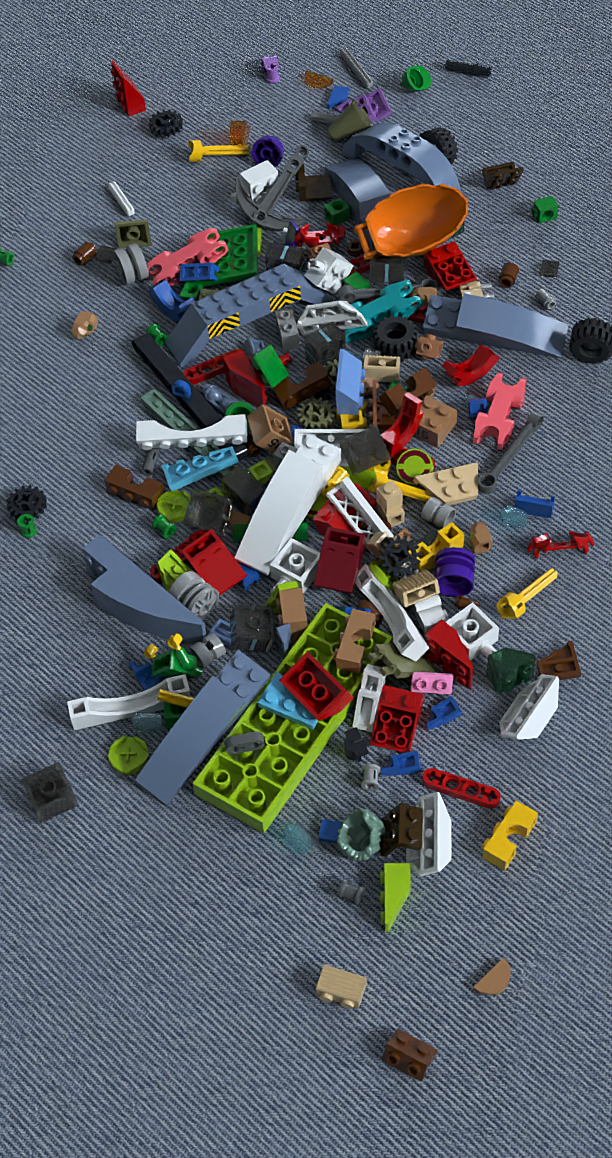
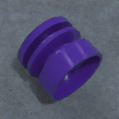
(455, 571)

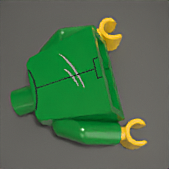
(173, 662)

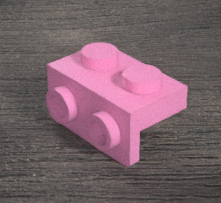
(431, 682)

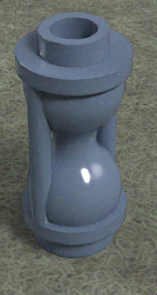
(214, 396)

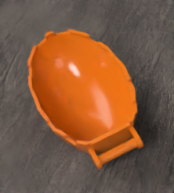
(413, 221)

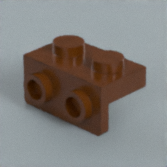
(409, 1054)

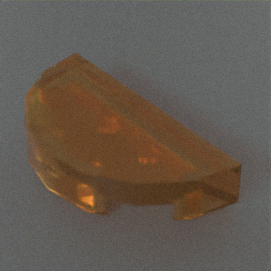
(317, 80)

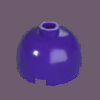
(268, 149)

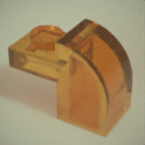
(239, 132)

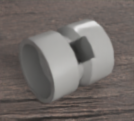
(438, 513)
(201, 651)

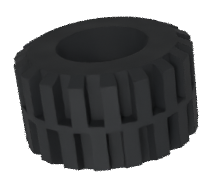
(443, 140)
(395, 337)
(591, 340)

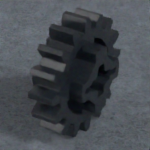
(166, 123)
(26, 502)
(402, 547)

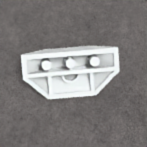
(321, 314)
(330, 436)
(531, 709)
(435, 837)

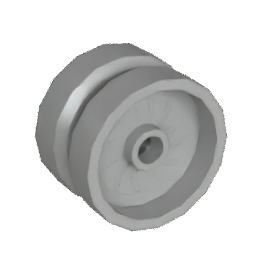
(130, 264)

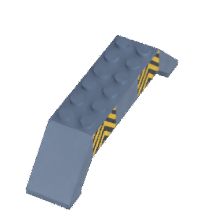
(239, 306)

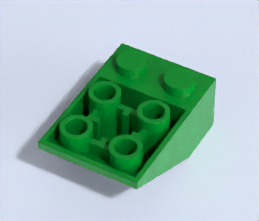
(271, 366)

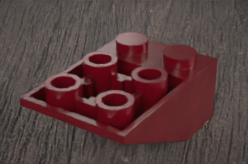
(340, 560)

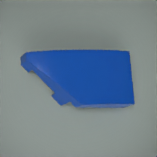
(252, 576)
(144, 675)
(443, 713)
(403, 764)

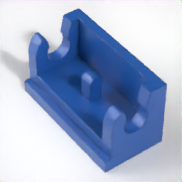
(198, 272)
(535, 506)

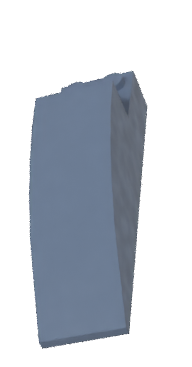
(359, 188)
(495, 325)
(135, 597)
(202, 726)

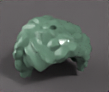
(360, 834)

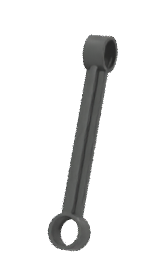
(374, 292)
(532, 424)

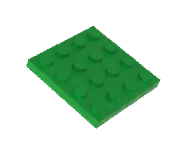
(241, 258)

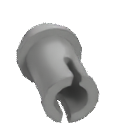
(548, 301)

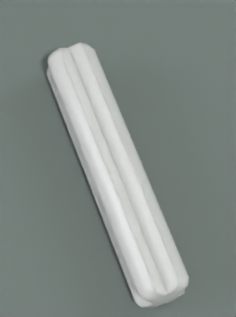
(121, 199)

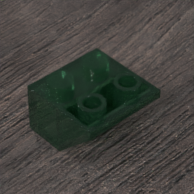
(509, 668)

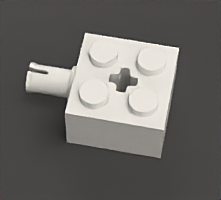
(258, 181)
(328, 270)
(295, 563)
(475, 631)

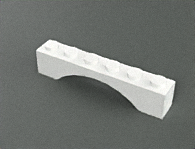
(228, 430)
(405, 634)
(96, 711)

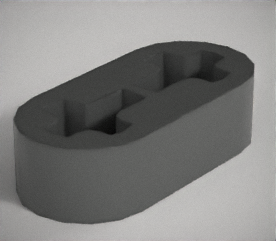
(244, 742)

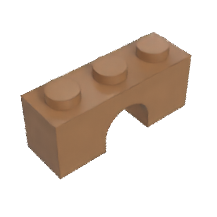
(358, 626)

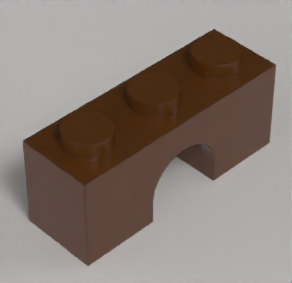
(315, 381)
(419, 385)
(145, 494)

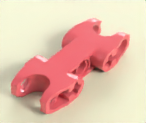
(197, 251)
(496, 421)

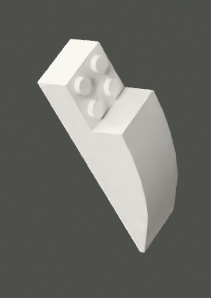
(287, 501)

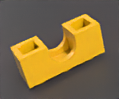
(446, 537)
(518, 820)

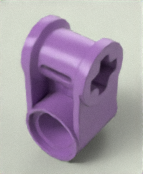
(270, 68)

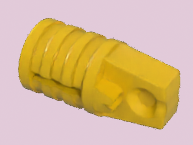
(338, 475)

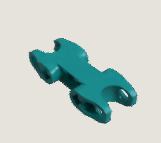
(389, 304)

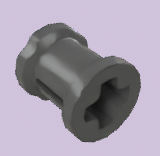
(351, 892)

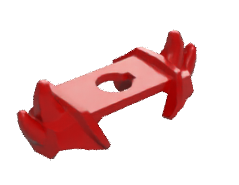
(332, 235)
(579, 540)

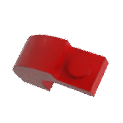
(473, 368)
(405, 425)

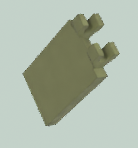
(399, 664)

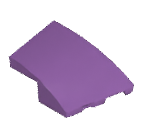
(373, 104)

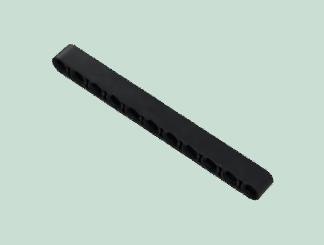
(167, 373)

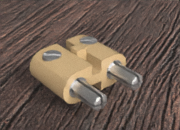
(475, 288)

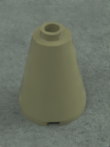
(349, 122)

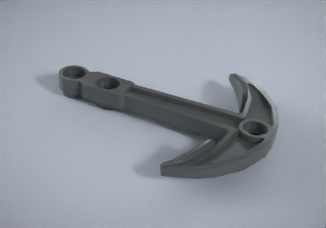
(266, 207)

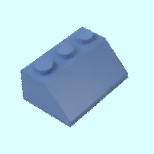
(349, 384)

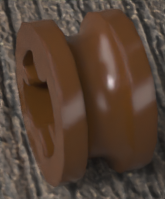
(354, 252)

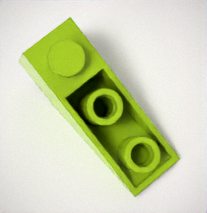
(397, 889)

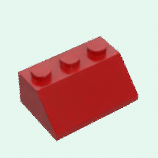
(330, 516)
(316, 688)

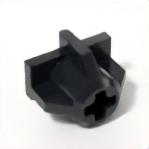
(355, 745)

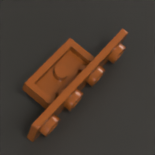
(379, 415)

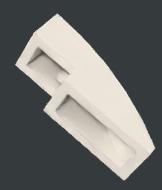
(368, 698)

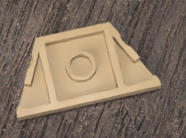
(452, 484)

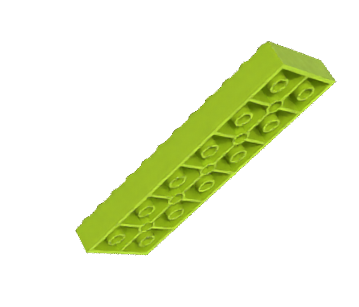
(260, 781)

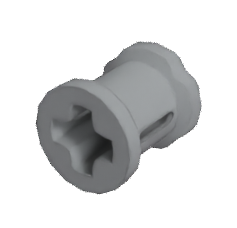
(370, 779)

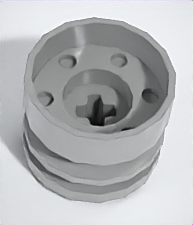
(195, 594)

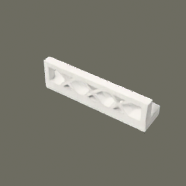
(362, 508)

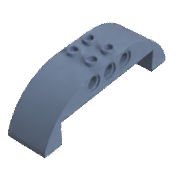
(404, 151)

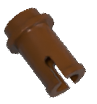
(252, 448)
(462, 602)

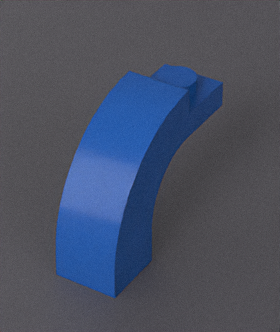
(168, 301)

